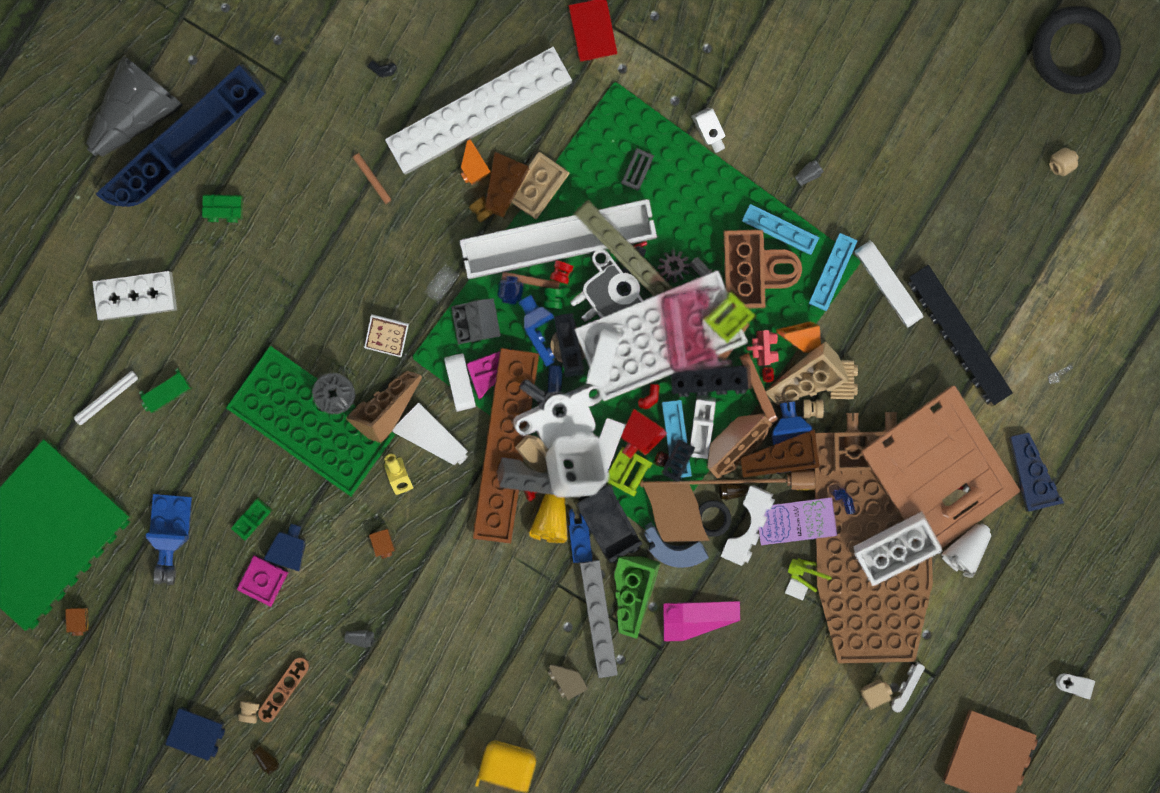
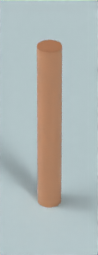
(372, 179)
(533, 281)

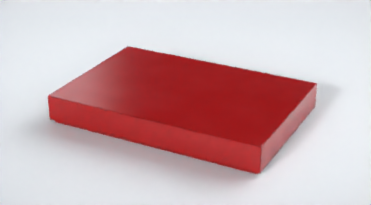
(593, 30)

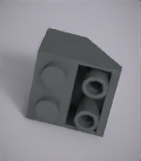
(475, 321)

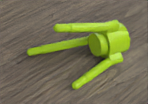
(798, 568)

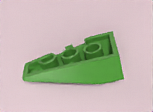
(634, 586)

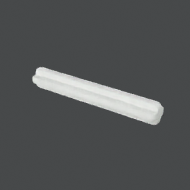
(106, 397)

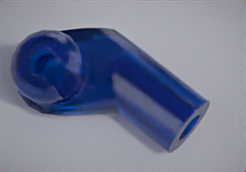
(847, 500)

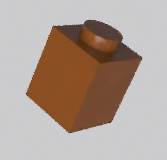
(382, 543)
(77, 621)

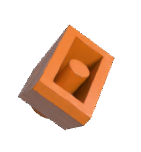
(473, 165)
(802, 336)

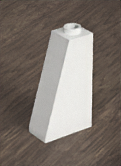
(429, 434)

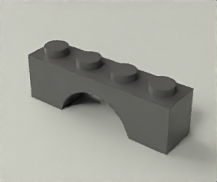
(517, 476)

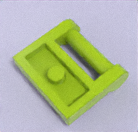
(733, 322)
(621, 469)

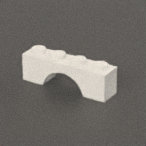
(738, 548)

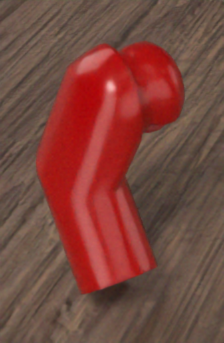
(651, 399)

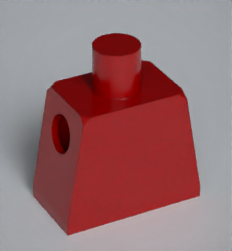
(641, 434)

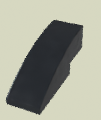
(569, 345)

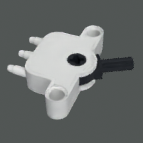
(552, 424)

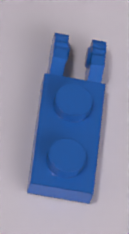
(579, 540)

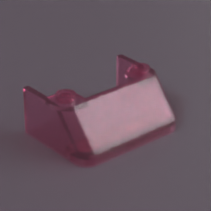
(686, 331)

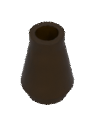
(732, 491)
(266, 761)

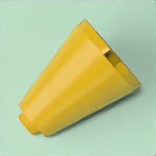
(550, 520)

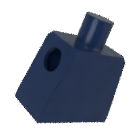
(288, 549)

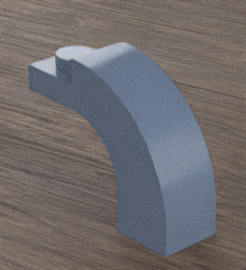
(675, 556)

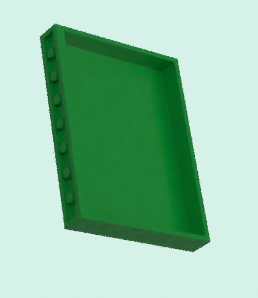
(50, 532)

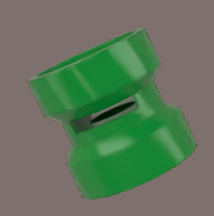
(553, 298)

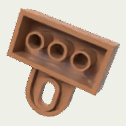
(750, 267)

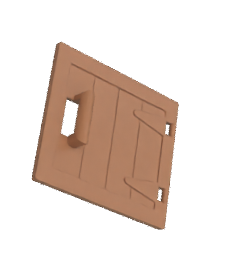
(935, 457)

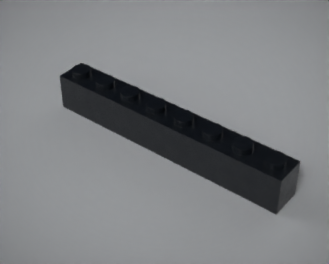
(960, 336)

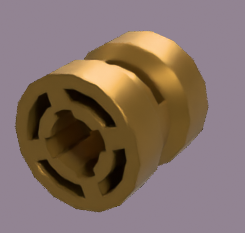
(478, 206)

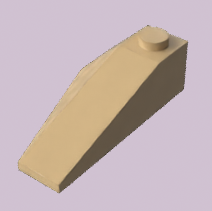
(814, 373)

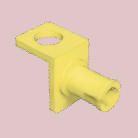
(397, 473)

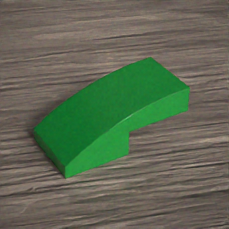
(251, 519)

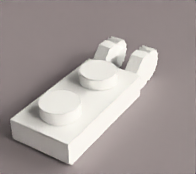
(907, 687)

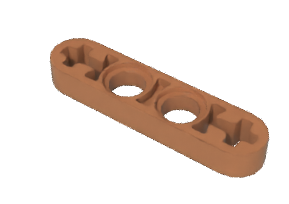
(759, 390)
(282, 688)

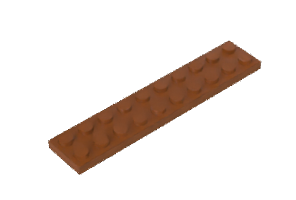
(496, 504)

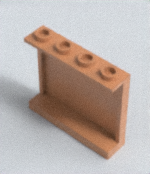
(989, 756)

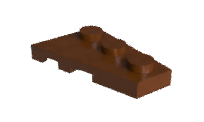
(504, 183)

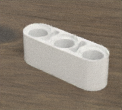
(604, 359)
(460, 382)

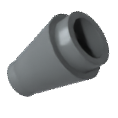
(809, 172)
(360, 638)

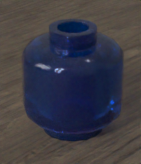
(510, 290)

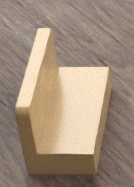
(533, 452)

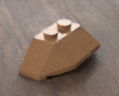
(736, 441)

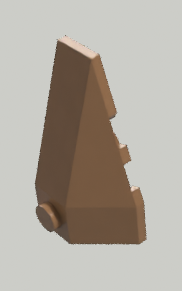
(380, 415)

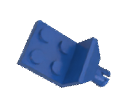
(534, 319)
(789, 425)
(169, 525)

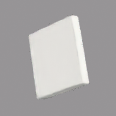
(796, 589)

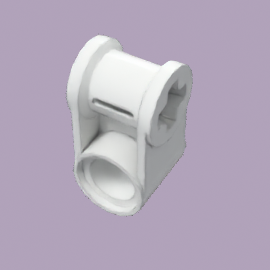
(1078, 685)

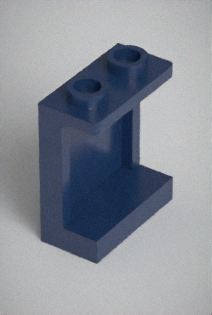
(195, 734)

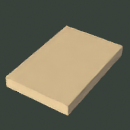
(539, 185)

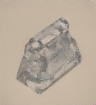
(441, 283)

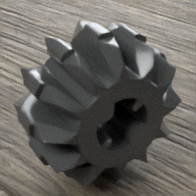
(680, 264)

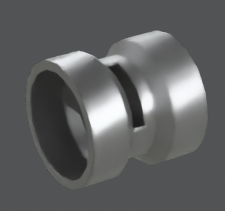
(164, 575)

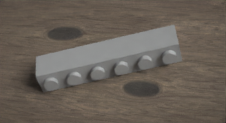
(598, 618)

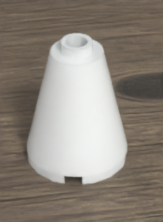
(968, 550)

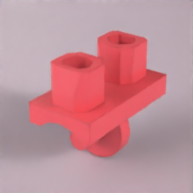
(761, 347)

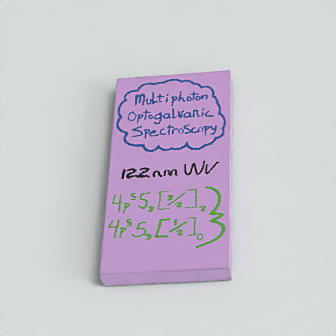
(799, 521)

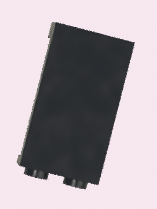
(608, 523)

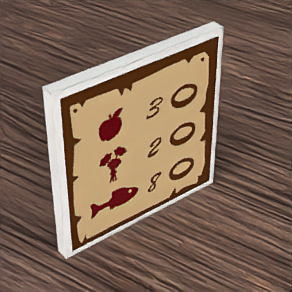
(386, 335)

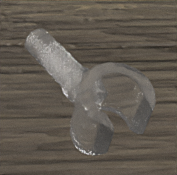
(1054, 377)

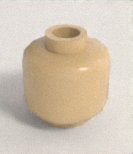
(1063, 162)

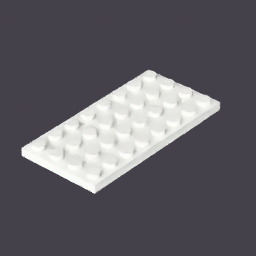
(643, 345)

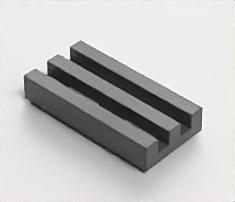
(631, 184)

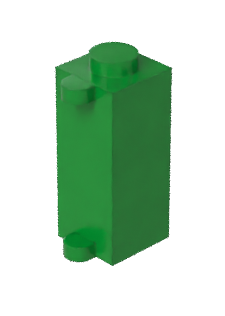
(165, 392)

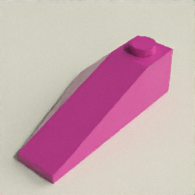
(692, 619)

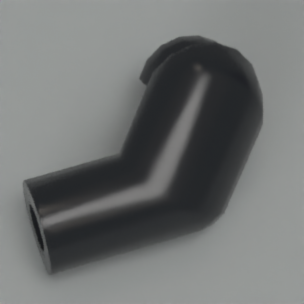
(382, 71)

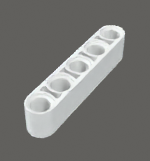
(888, 284)

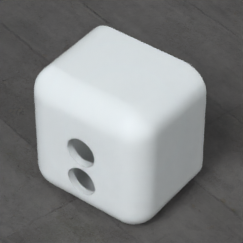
(588, 465)

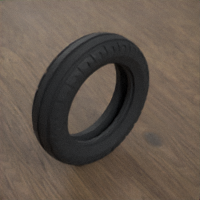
(1107, 35)

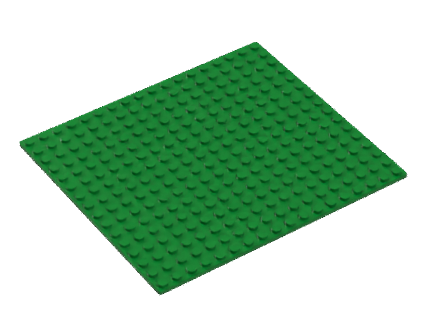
(691, 204)

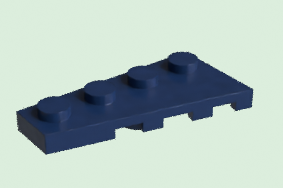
(1034, 480)

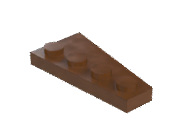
(786, 456)

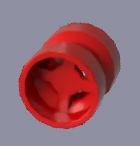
(560, 276)

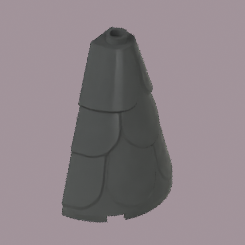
(129, 109)

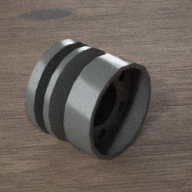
(345, 393)

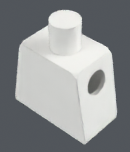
(705, 121)

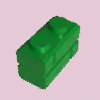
(222, 207)

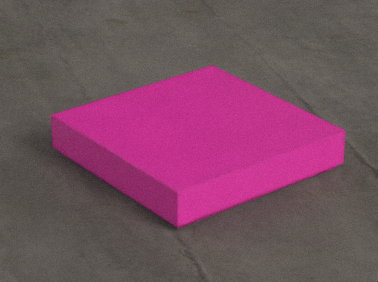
(262, 581)

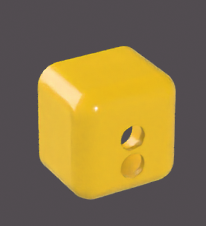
(507, 766)

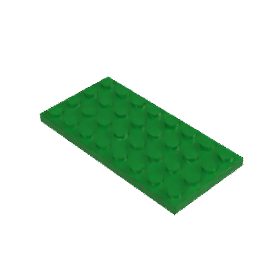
(282, 407)

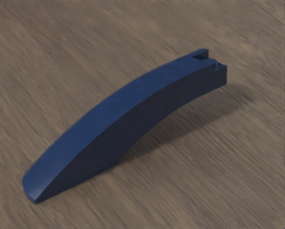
(184, 140)

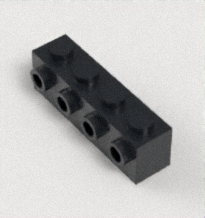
(711, 380)

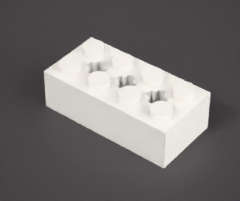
(144, 304)
(895, 560)

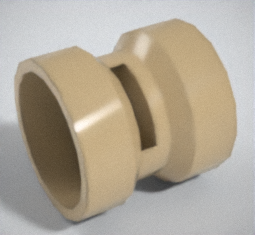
(817, 408)
(248, 712)

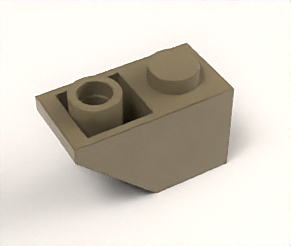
(569, 680)

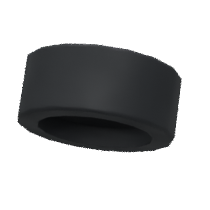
(727, 517)

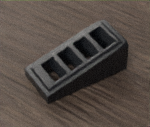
(684, 463)

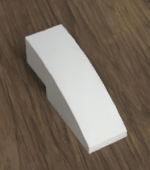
(702, 426)
(610, 438)

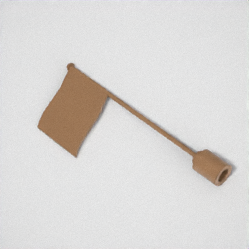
(678, 511)

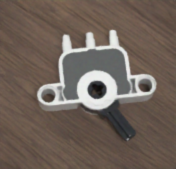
(603, 289)

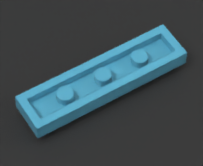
(780, 229)
(833, 272)
(675, 430)

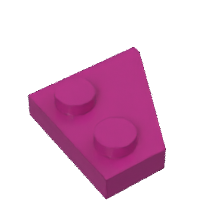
(483, 372)

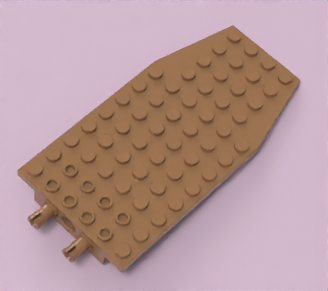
(865, 619)

